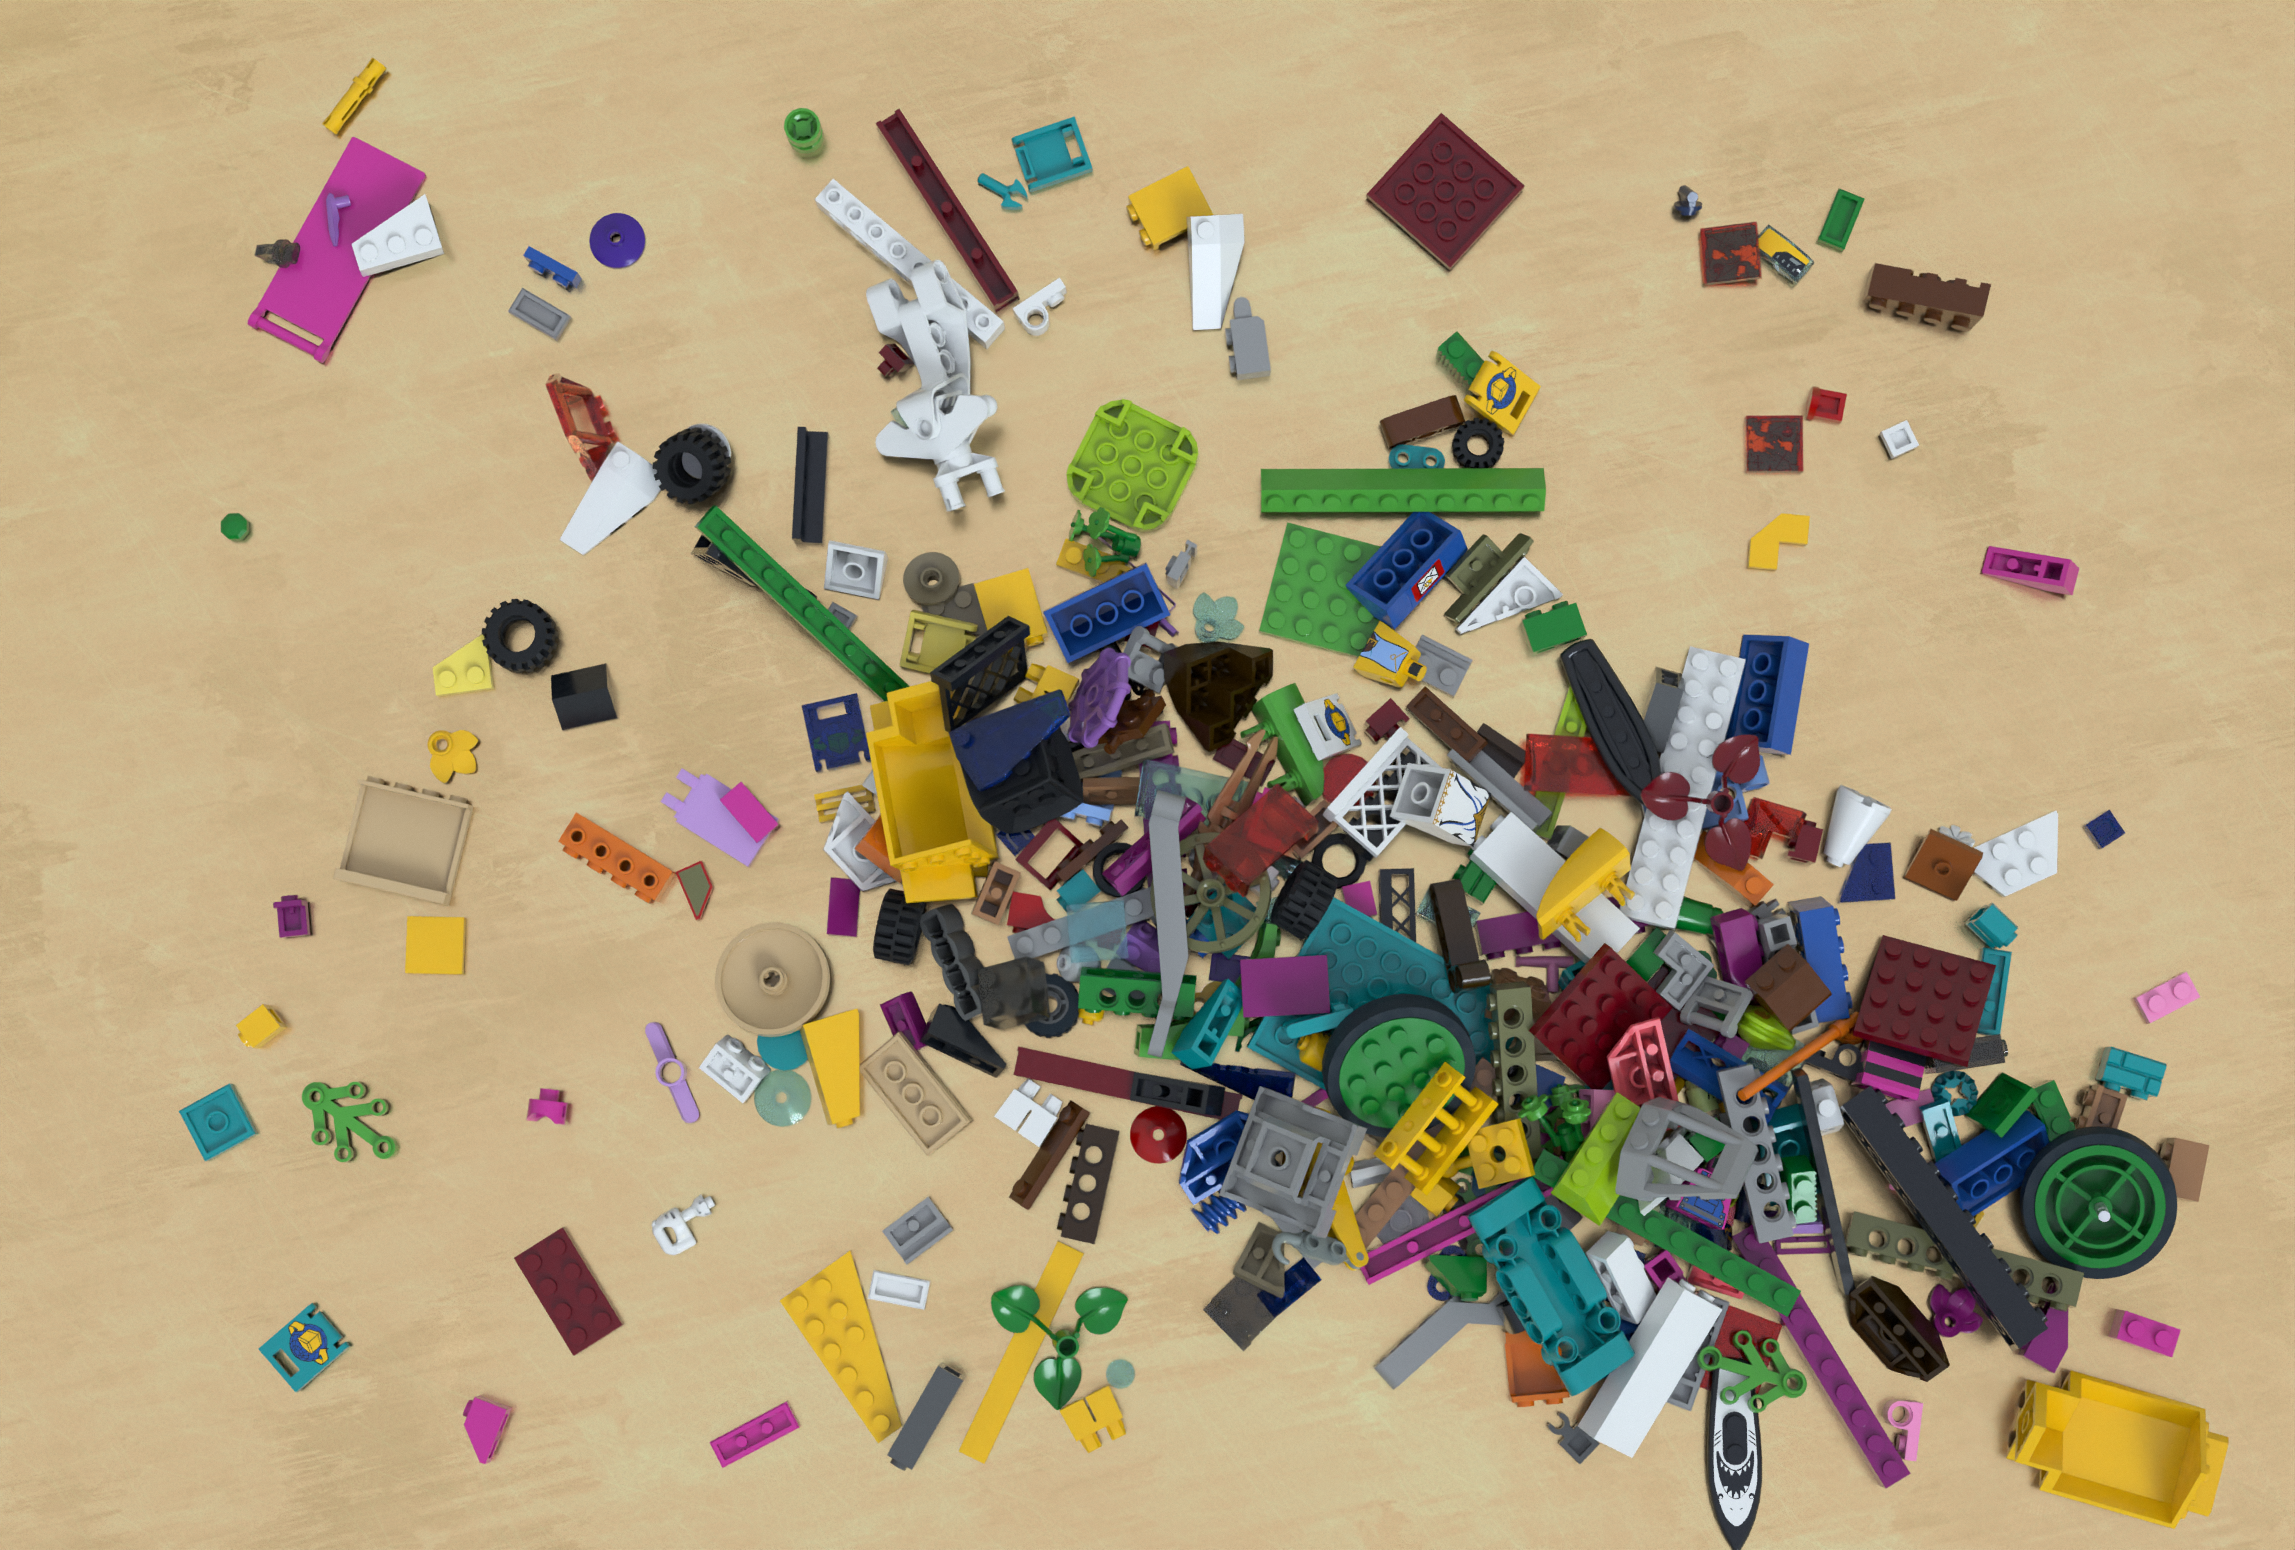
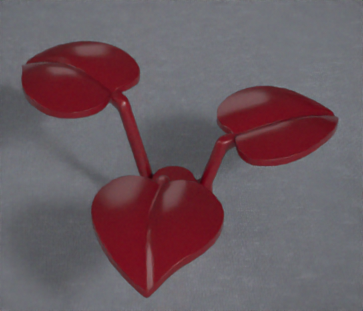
(1668, 798)

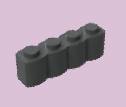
(956, 956)

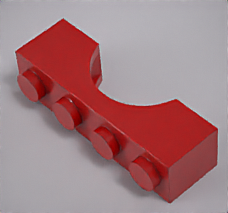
(1026, 912)

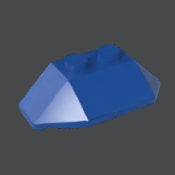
(1210, 1156)

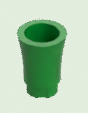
(1696, 915)

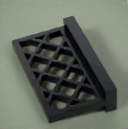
(974, 661)

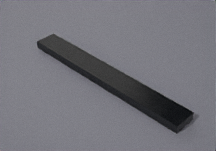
(1824, 1183)

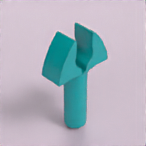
(1004, 191)

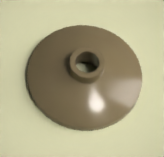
(927, 568)

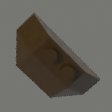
(1897, 1330)

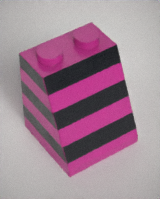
(1890, 1070)

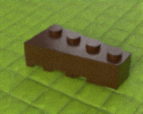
(1926, 296)

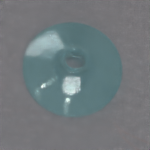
(797, 1100)

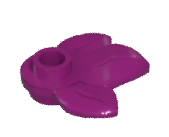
(1956, 1307)

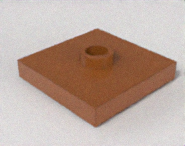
(1943, 864)

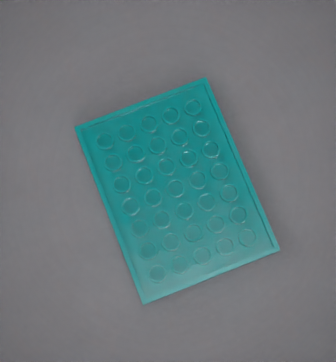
(1367, 964)

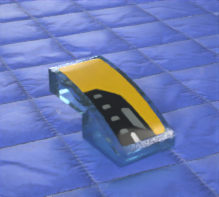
(1784, 254)

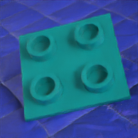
(1232, 921)

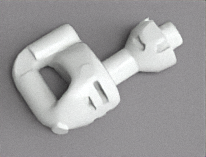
(677, 1221)

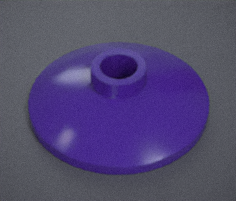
(623, 252)

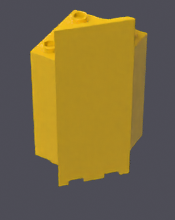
(924, 799)
(2119, 1448)

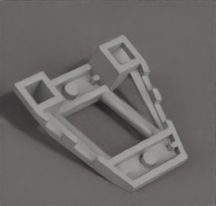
(1639, 1151)

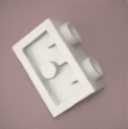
(734, 1068)

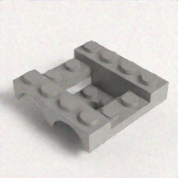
(1295, 1128)

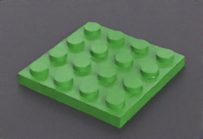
(1310, 593)

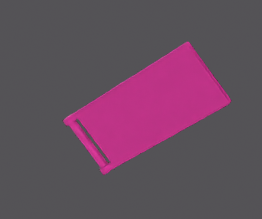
(326, 278)

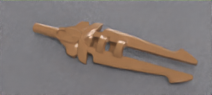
(1224, 799)

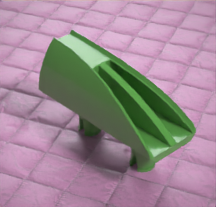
(1294, 751)

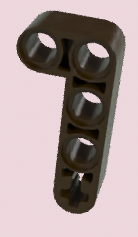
(1456, 937)

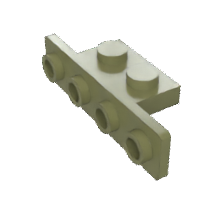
(1480, 570)

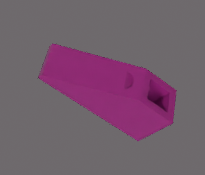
(2051, 1345)

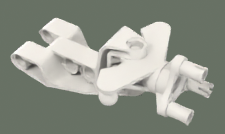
(942, 411)

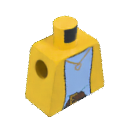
(1389, 658)

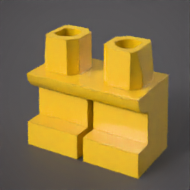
(1048, 680)
(1105, 1411)

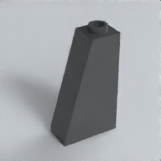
(925, 1417)

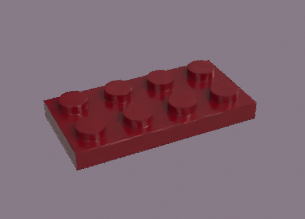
(568, 1291)

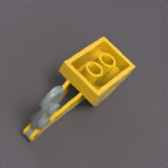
(1343, 1239)

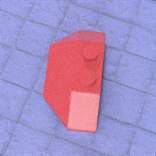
(1642, 1064)

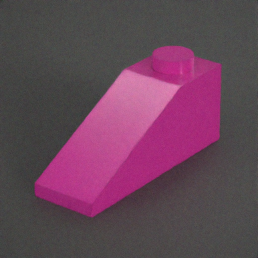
(2032, 569)

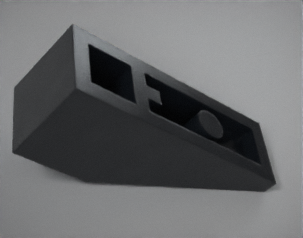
(960, 1040)
(1177, 1094)

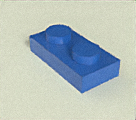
(561, 274)

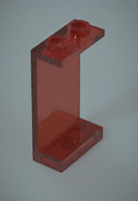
(1258, 839)

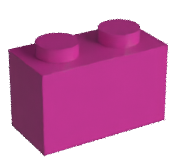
(2144, 1333)

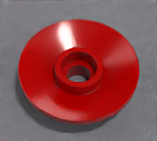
(1142, 1134)

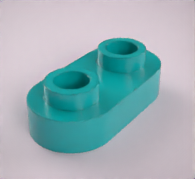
(1416, 457)

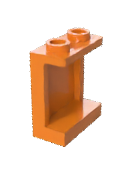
(1529, 1374)

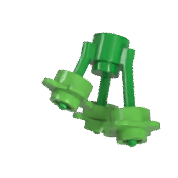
(1574, 1111)

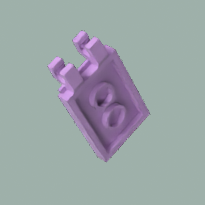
(710, 819)

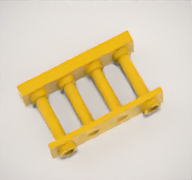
(1451, 1139)

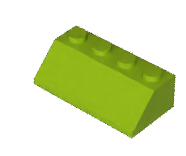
(1592, 1173)

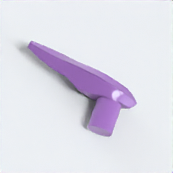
(333, 205)

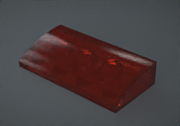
(1567, 766)

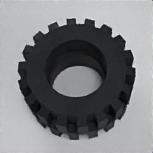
(677, 480)
(499, 624)
(1304, 899)
(898, 928)

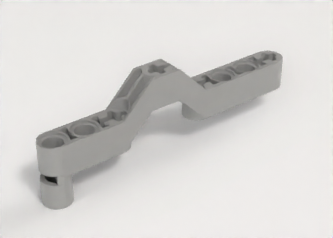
(1449, 1320)

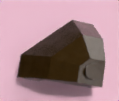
(1216, 686)

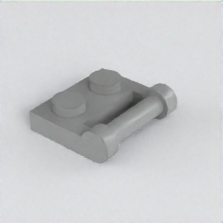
(1144, 668)
(1719, 997)

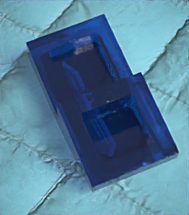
(1297, 1282)

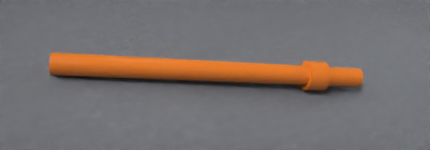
(1836, 1031)

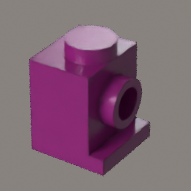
(1734, 1045)

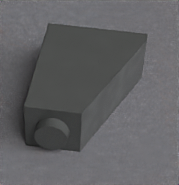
(1662, 705)

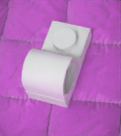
(1036, 304)

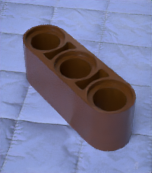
(1422, 421)

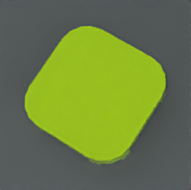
(1132, 465)

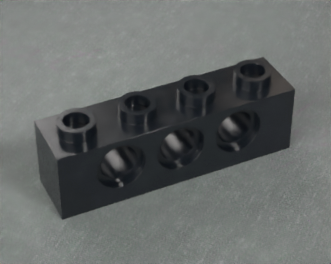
(1375, 836)

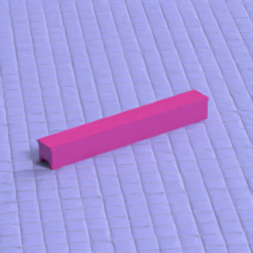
(1430, 1236)

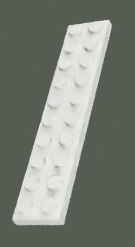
(1668, 846)

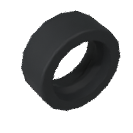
(1337, 839)
(1098, 864)

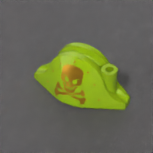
(1763, 1030)

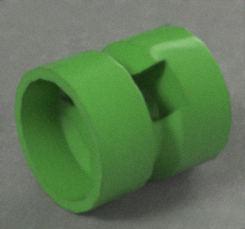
(803, 130)

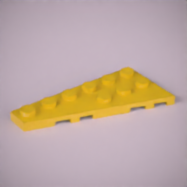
(840, 1331)

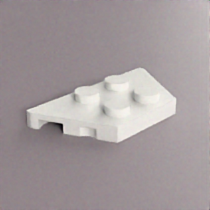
(846, 832)
(2020, 856)

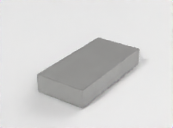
(539, 314)

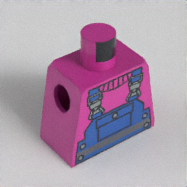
(1708, 1212)

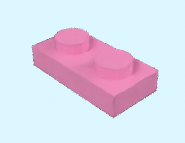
(2167, 997)

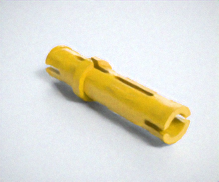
(351, 99)

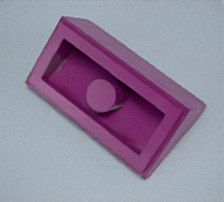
(843, 907)
(905, 1016)

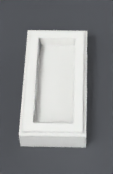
(899, 1289)

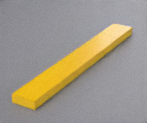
(1020, 1355)

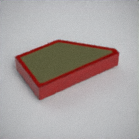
(696, 887)

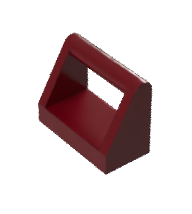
(1037, 845)

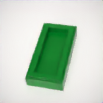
(1840, 219)

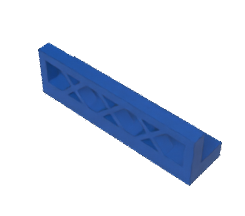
(1701, 1071)

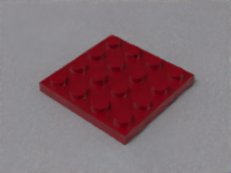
(1445, 191)
(1924, 1000)
(1595, 1014)

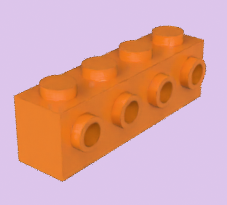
(616, 857)

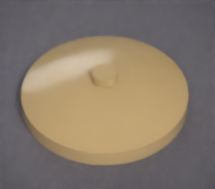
(772, 979)

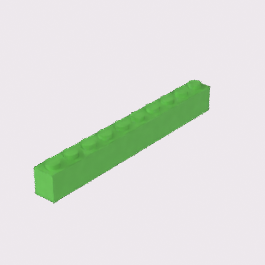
(1403, 490)

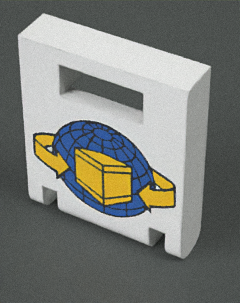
(1333, 723)

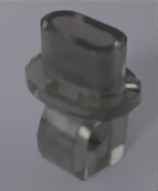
(280, 253)

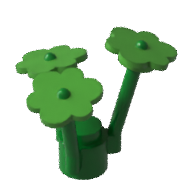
(1123, 542)

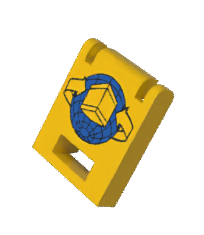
(1499, 390)

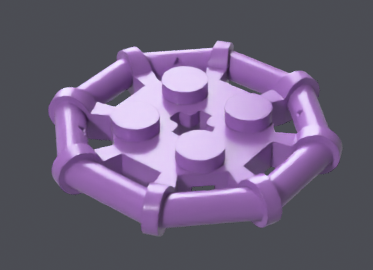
(1099, 697)

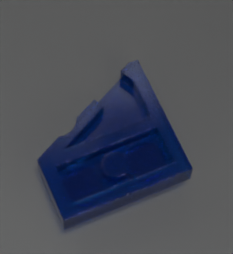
(1870, 876)

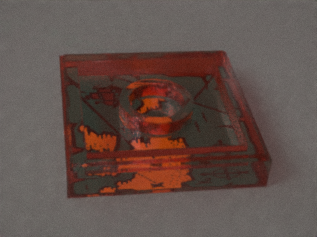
(1731, 253)
(1774, 444)

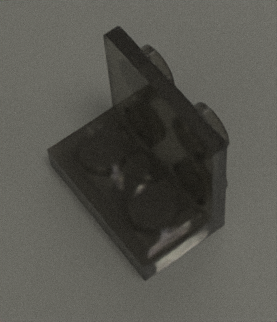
(1239, 1312)

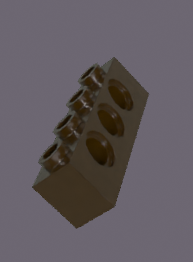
(1106, 1141)

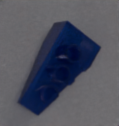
(1000, 740)
(1247, 1080)

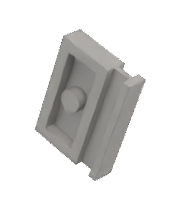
(1178, 566)
(1444, 666)
(917, 1230)

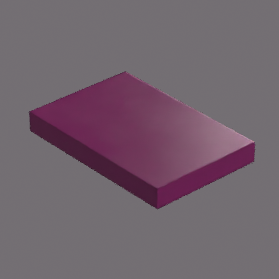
(1285, 986)

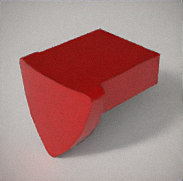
(1825, 405)

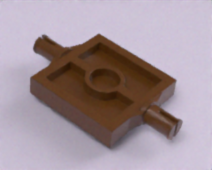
(1133, 720)

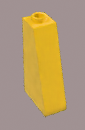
(834, 1062)

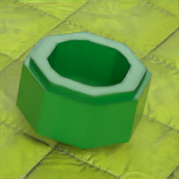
(235, 527)

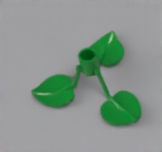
(1059, 1378)

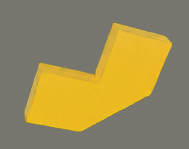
(1783, 529)

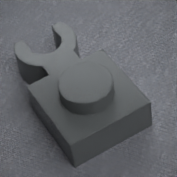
(1574, 1440)

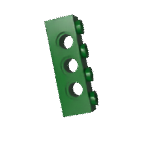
(1125, 981)

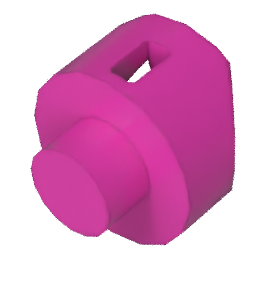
(547, 1106)

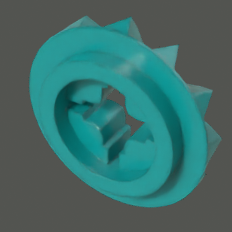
(1967, 1087)

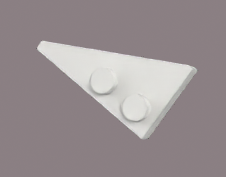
(1517, 591)

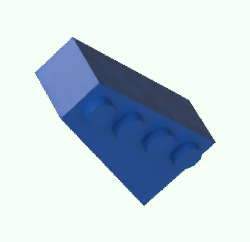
(1822, 949)

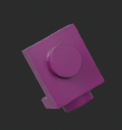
(292, 916)

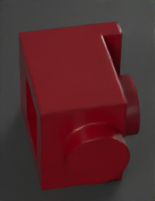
(1385, 721)
(1806, 846)

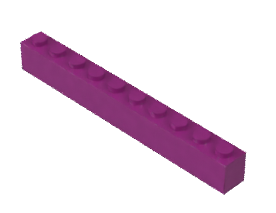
(1827, 1368)

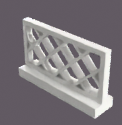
(1363, 782)

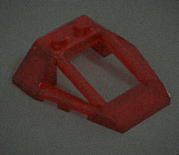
(566, 392)

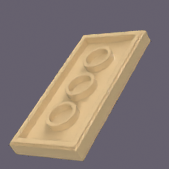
(914, 1093)

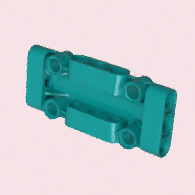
(1551, 1285)

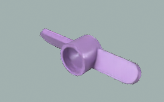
(678, 1089)

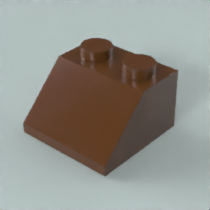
(1788, 988)

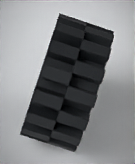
(1483, 428)

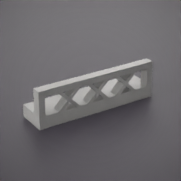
(1503, 789)

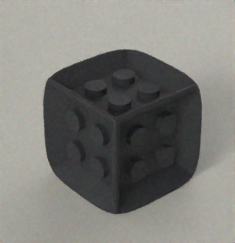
(1035, 792)

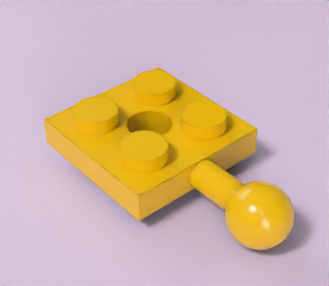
(1486, 1167)

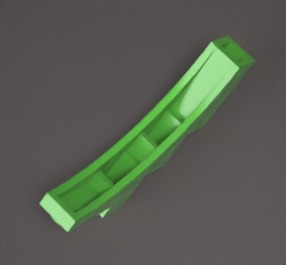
(1267, 940)

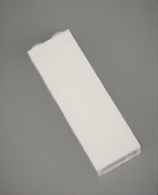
(1524, 869)
(1643, 1384)

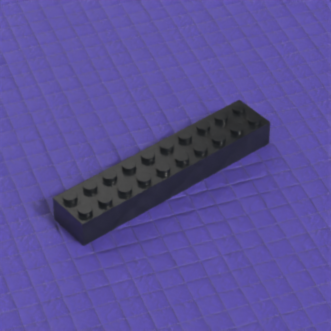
(1943, 1219)

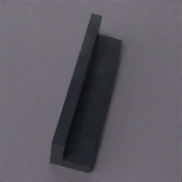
(810, 487)
(1385, 900)

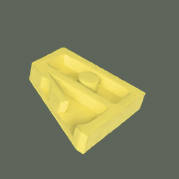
(464, 670)

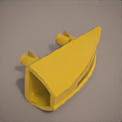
(1583, 877)

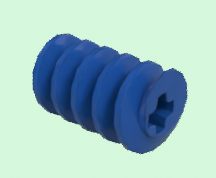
(1217, 1212)

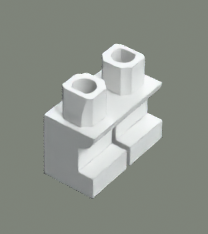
(1019, 1105)

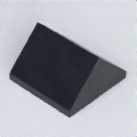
(583, 697)

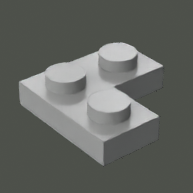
(1687, 970)

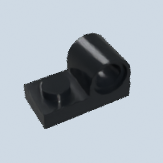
(1833, 1065)

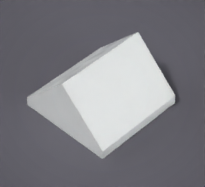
(855, 569)

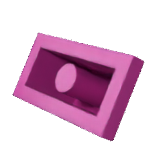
(485, 1425)

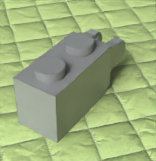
(1248, 343)

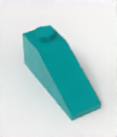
(1209, 1027)

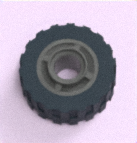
(1066, 1012)

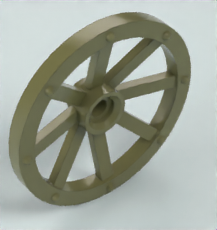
(1203, 891)

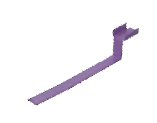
(1164, 623)

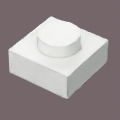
(1899, 439)

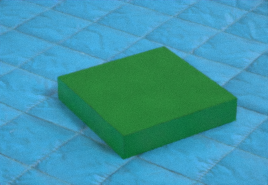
(2002, 1104)

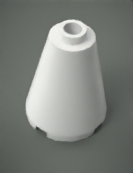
(1852, 825)

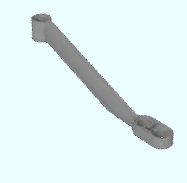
(1169, 909)

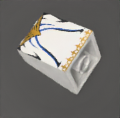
(1441, 803)

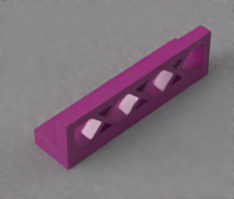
(1137, 859)

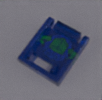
(837, 737)

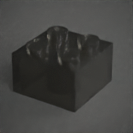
(1013, 993)

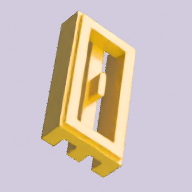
(840, 792)

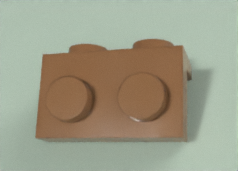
(2102, 1108)

